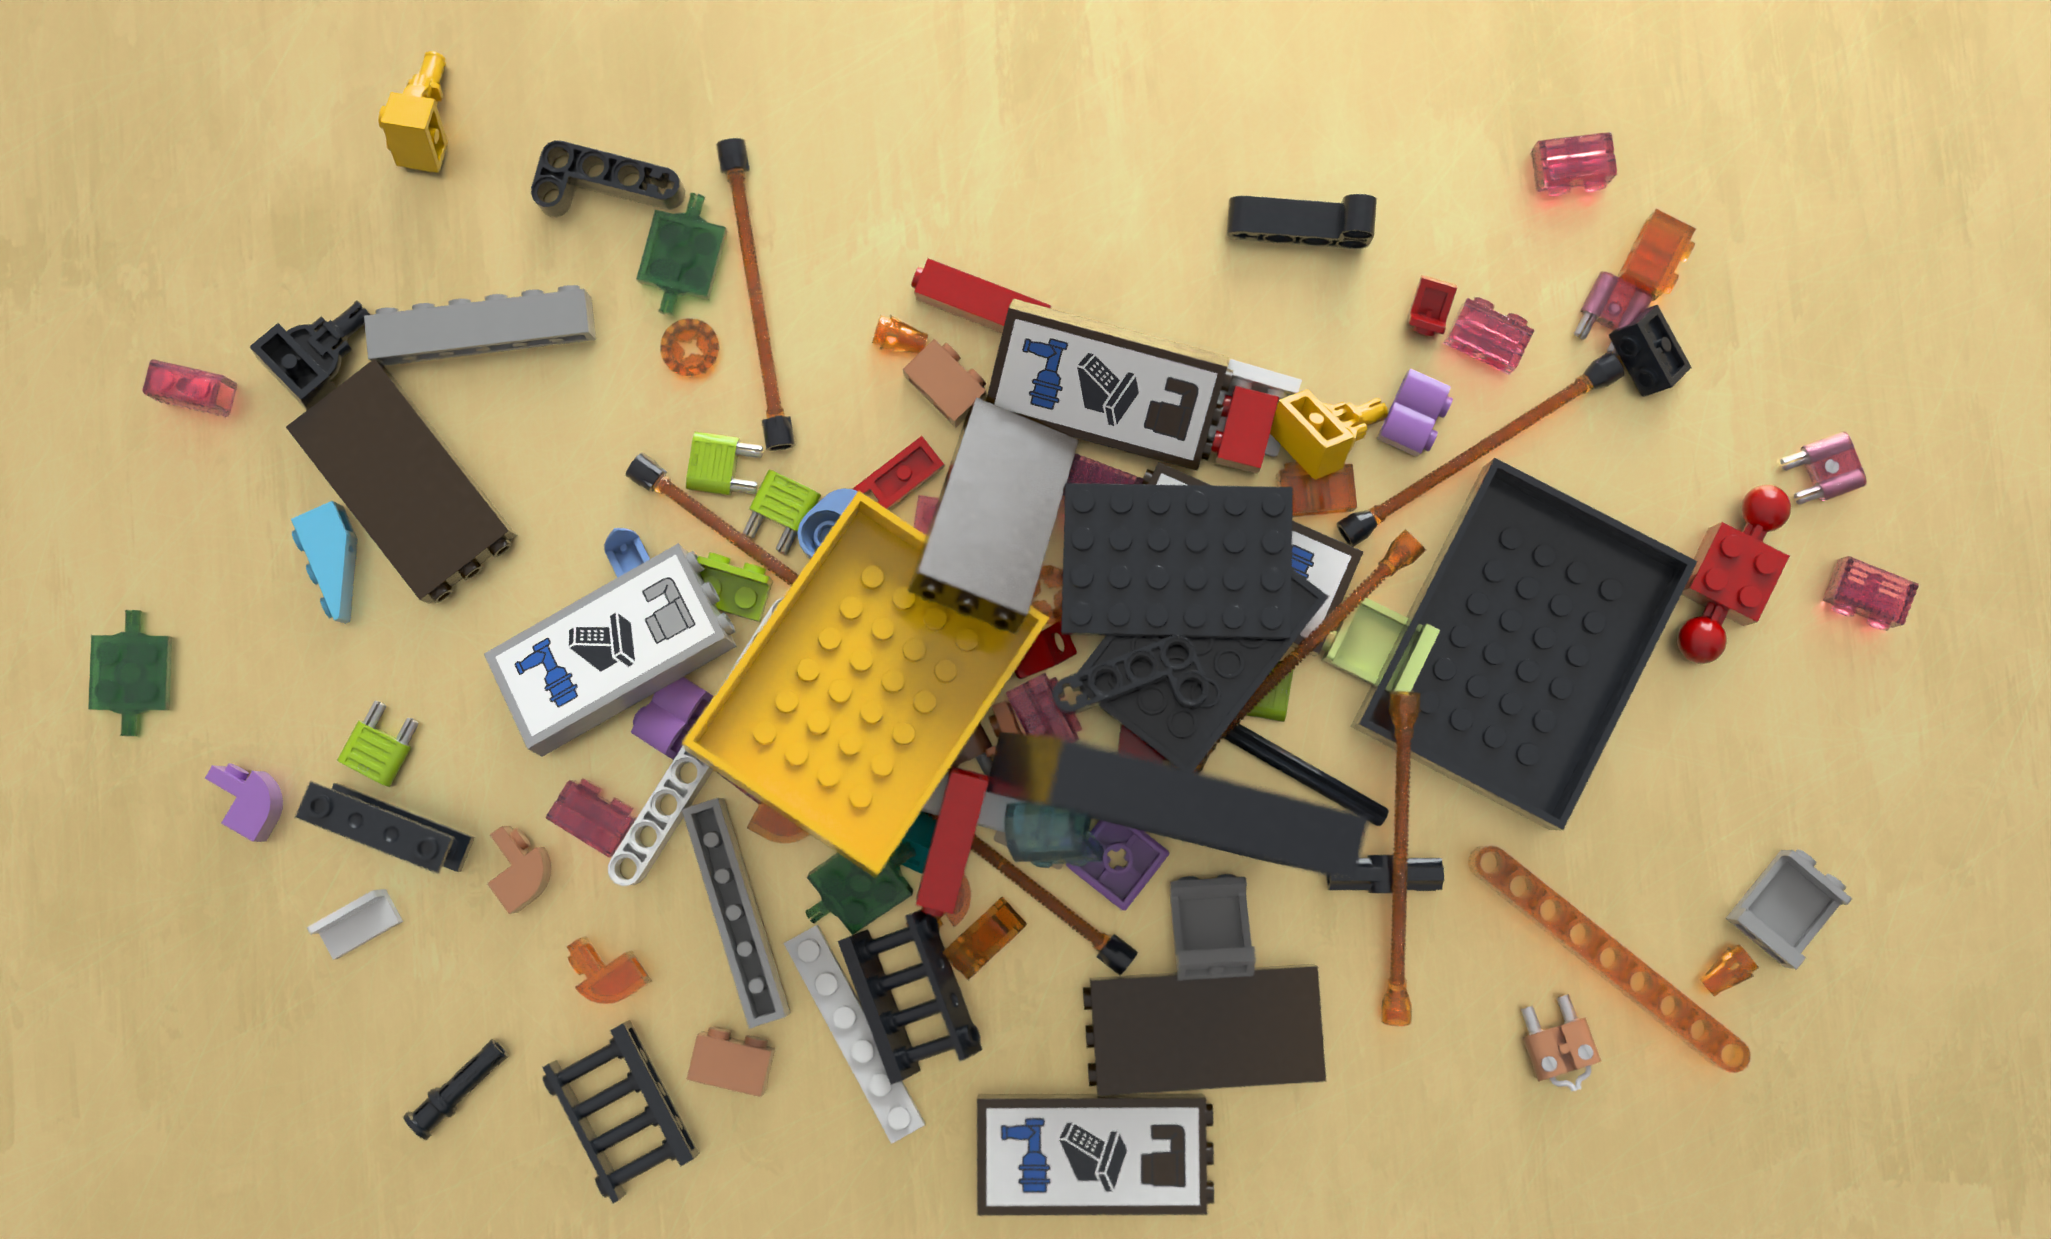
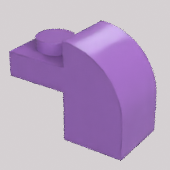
(256, 802)

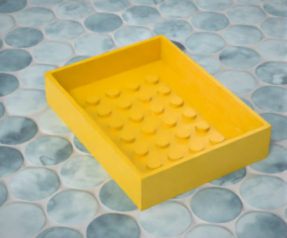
(857, 691)

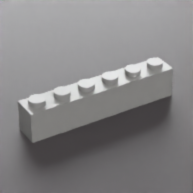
(480, 326)
(736, 912)

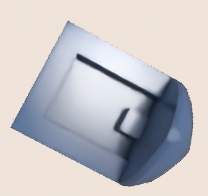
(624, 550)

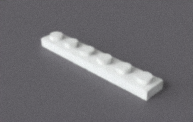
(852, 1033)

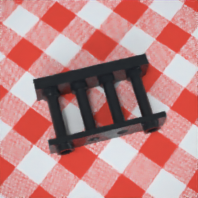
(385, 827)
(880, 1008)
(659, 1111)

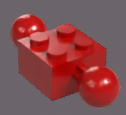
(1734, 574)

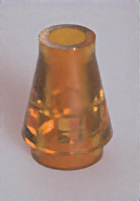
(898, 336)
(1729, 970)

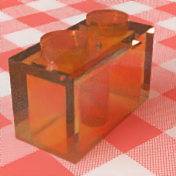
(1657, 253)

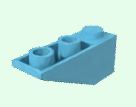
(331, 553)

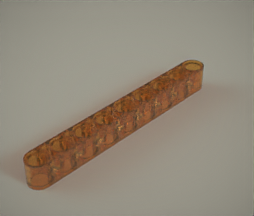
(1624, 967)

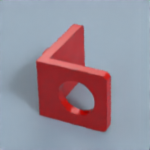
(1045, 652)

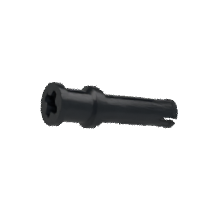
(443, 1100)

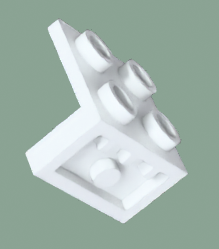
(1259, 380)

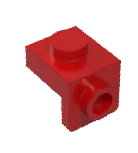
(1431, 306)

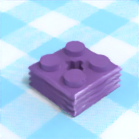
(1122, 883)

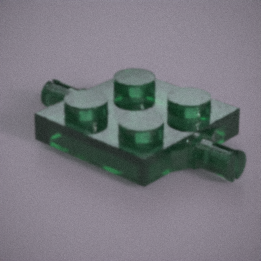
(682, 254)
(130, 673)
(854, 893)

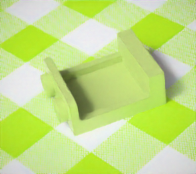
(1367, 639)

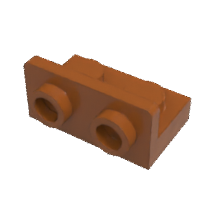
(1002, 721)

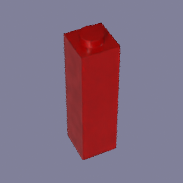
(965, 295)
(951, 841)

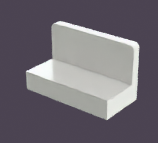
(357, 923)

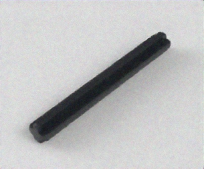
(1307, 774)

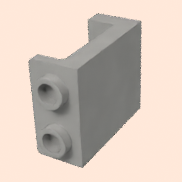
(1788, 906)
(1211, 928)

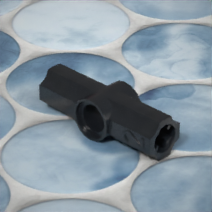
(1377, 872)

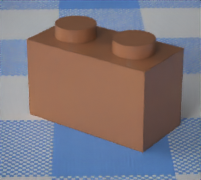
(944, 381)
(731, 1062)

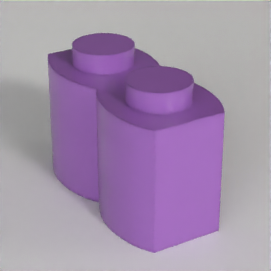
(1415, 413)
(671, 716)

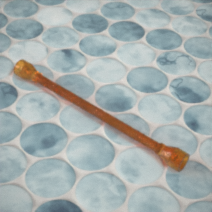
(1402, 552)
(1396, 1004)

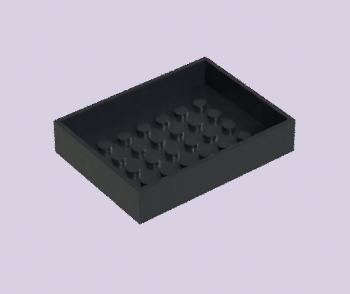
(1536, 646)
(1178, 803)

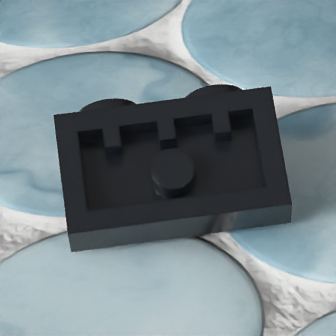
(1650, 352)

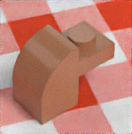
(528, 870)

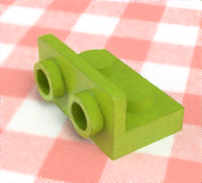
(739, 590)

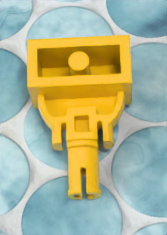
(413, 121)
(1322, 433)

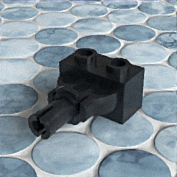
(309, 355)

